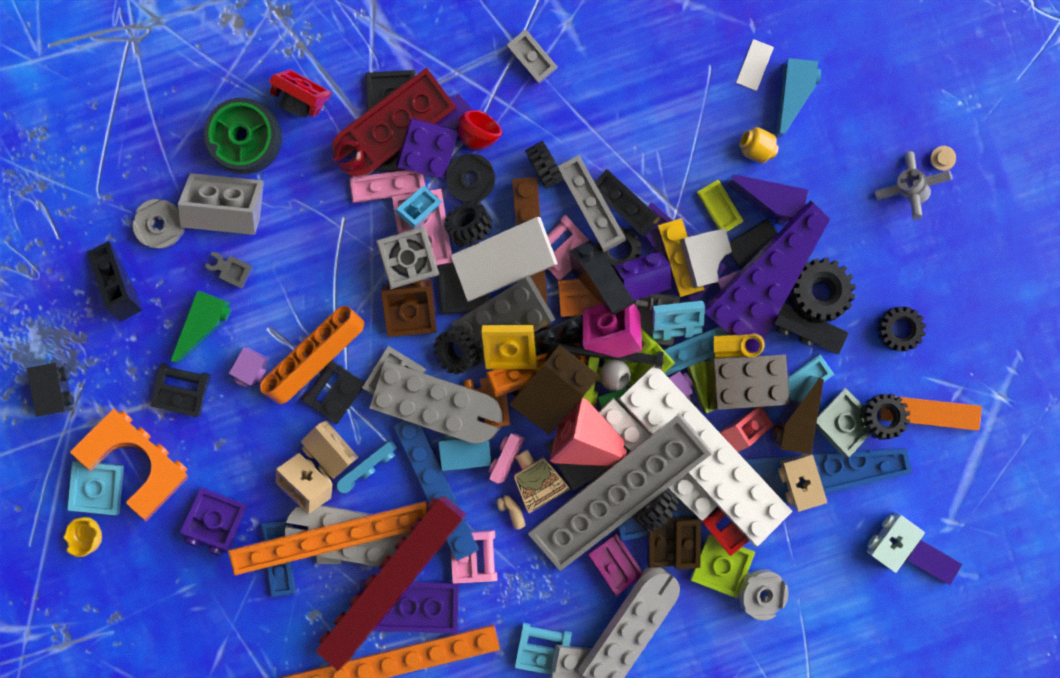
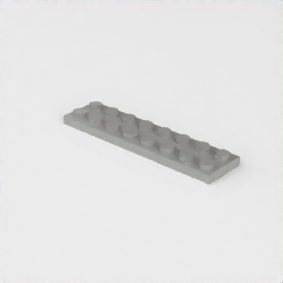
(620, 491)

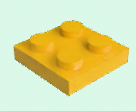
(509, 346)

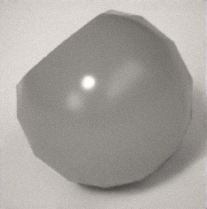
(614, 375)

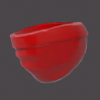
(478, 130)

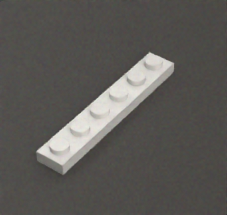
(633, 435)

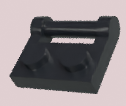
(339, 397)
(179, 398)

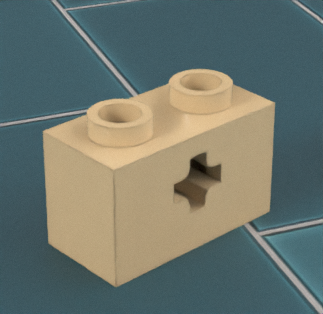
(304, 483)
(812, 491)

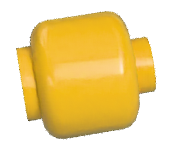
(758, 145)

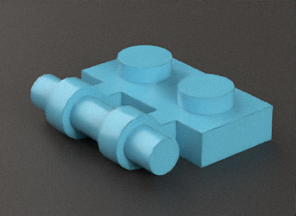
(678, 320)

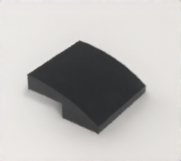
(748, 244)

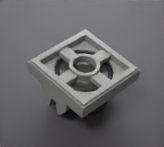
(408, 257)

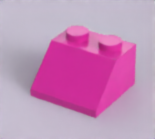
(612, 334)

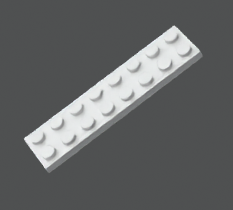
(724, 474)

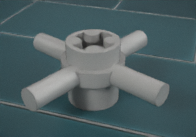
(913, 185)

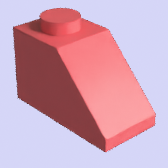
(747, 428)

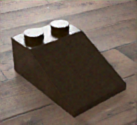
(554, 389)
(798, 421)

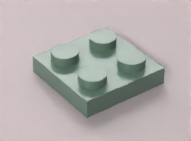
(842, 423)

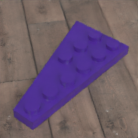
(762, 286)

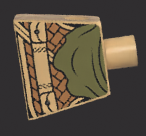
(538, 481)

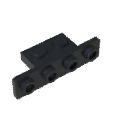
(822, 335)

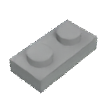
(532, 56)

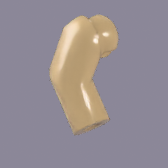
(513, 509)

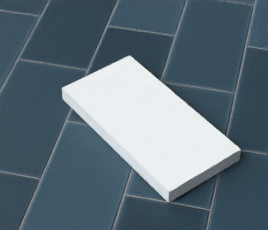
(504, 259)

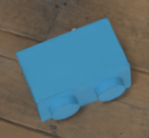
(462, 454)

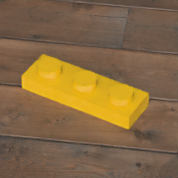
(671, 234)

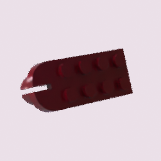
(381, 130)

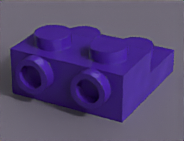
(213, 522)

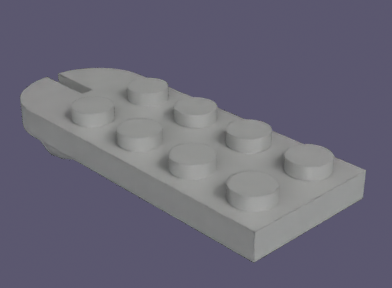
(435, 403)
(368, 553)
(632, 625)

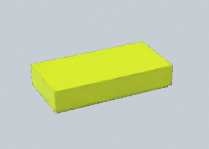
(719, 206)

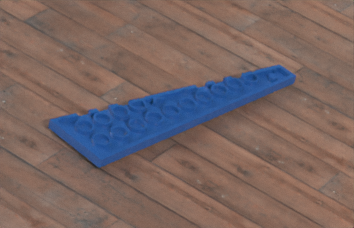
(833, 469)

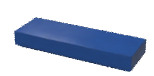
(280, 576)

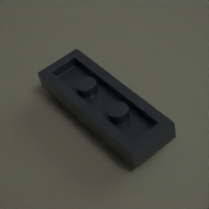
(626, 203)

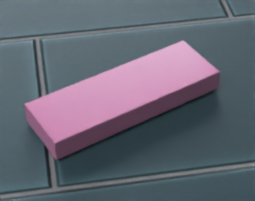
(385, 185)

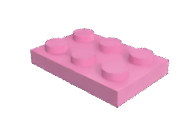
(434, 226)

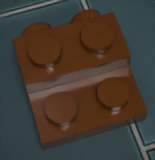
(409, 309)

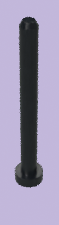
(635, 357)

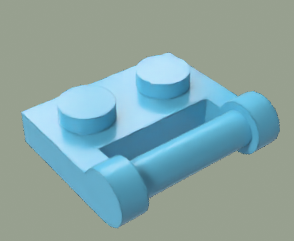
(537, 657)

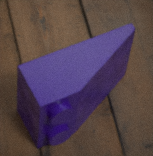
(772, 199)

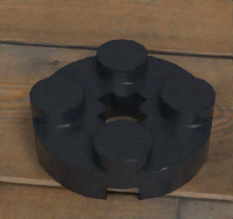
(468, 164)

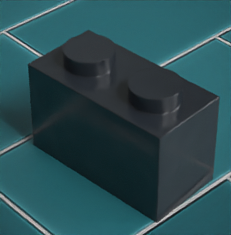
(50, 388)

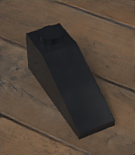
(599, 277)
(114, 282)

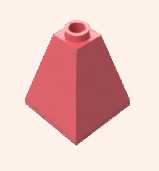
(586, 439)

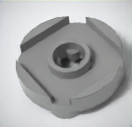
(146, 218)
(750, 591)

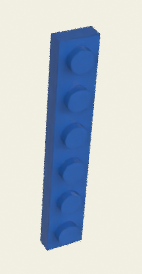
(434, 482)

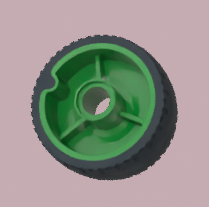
(262, 138)

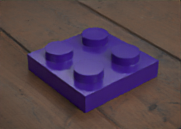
(427, 148)

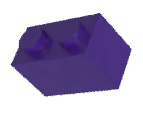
(645, 275)

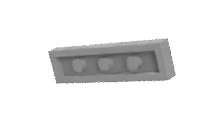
(591, 203)

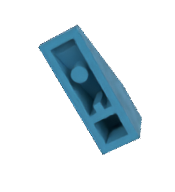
(797, 85)

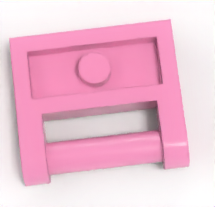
(562, 253)
(466, 568)

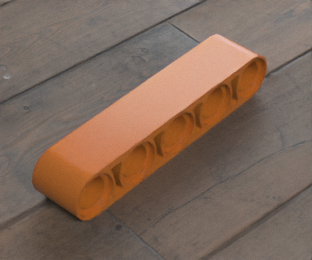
(312, 355)

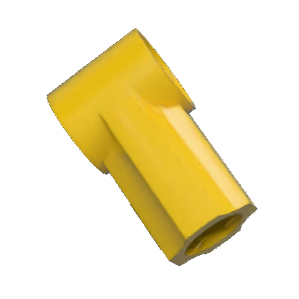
(736, 345)

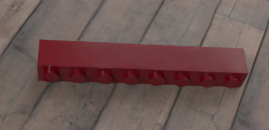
(391, 582)

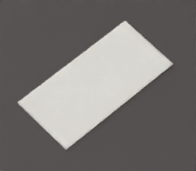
(755, 65)

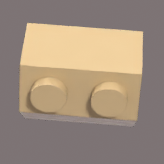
(328, 449)

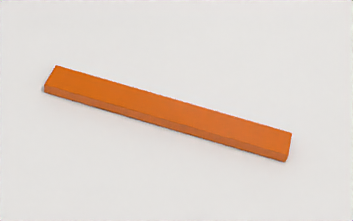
(325, 538)

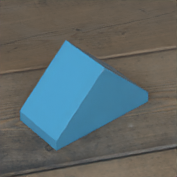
(418, 207)

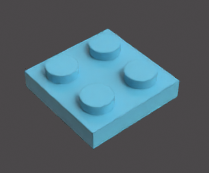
(96, 490)

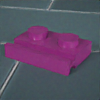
(615, 564)

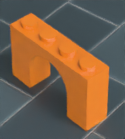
(117, 432)

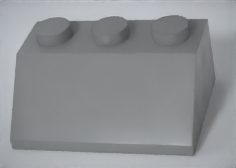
(221, 204)

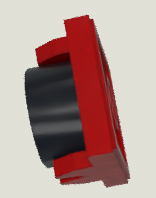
(298, 93)

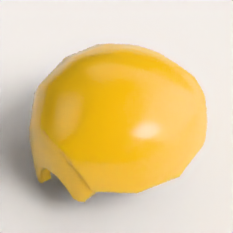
(83, 536)

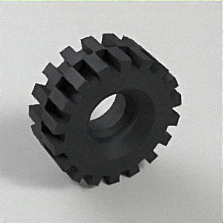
(839, 287)

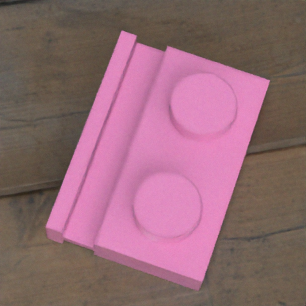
(500, 467)

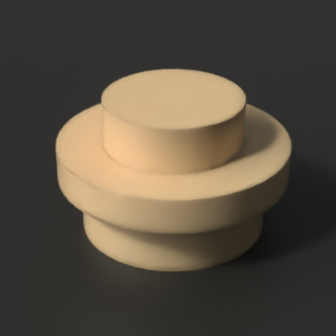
(943, 158)

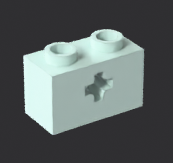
(907, 538)

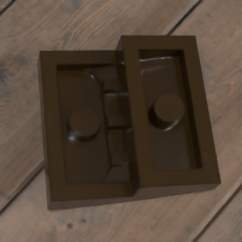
(675, 544)

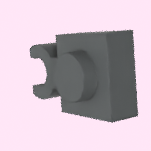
(232, 270)

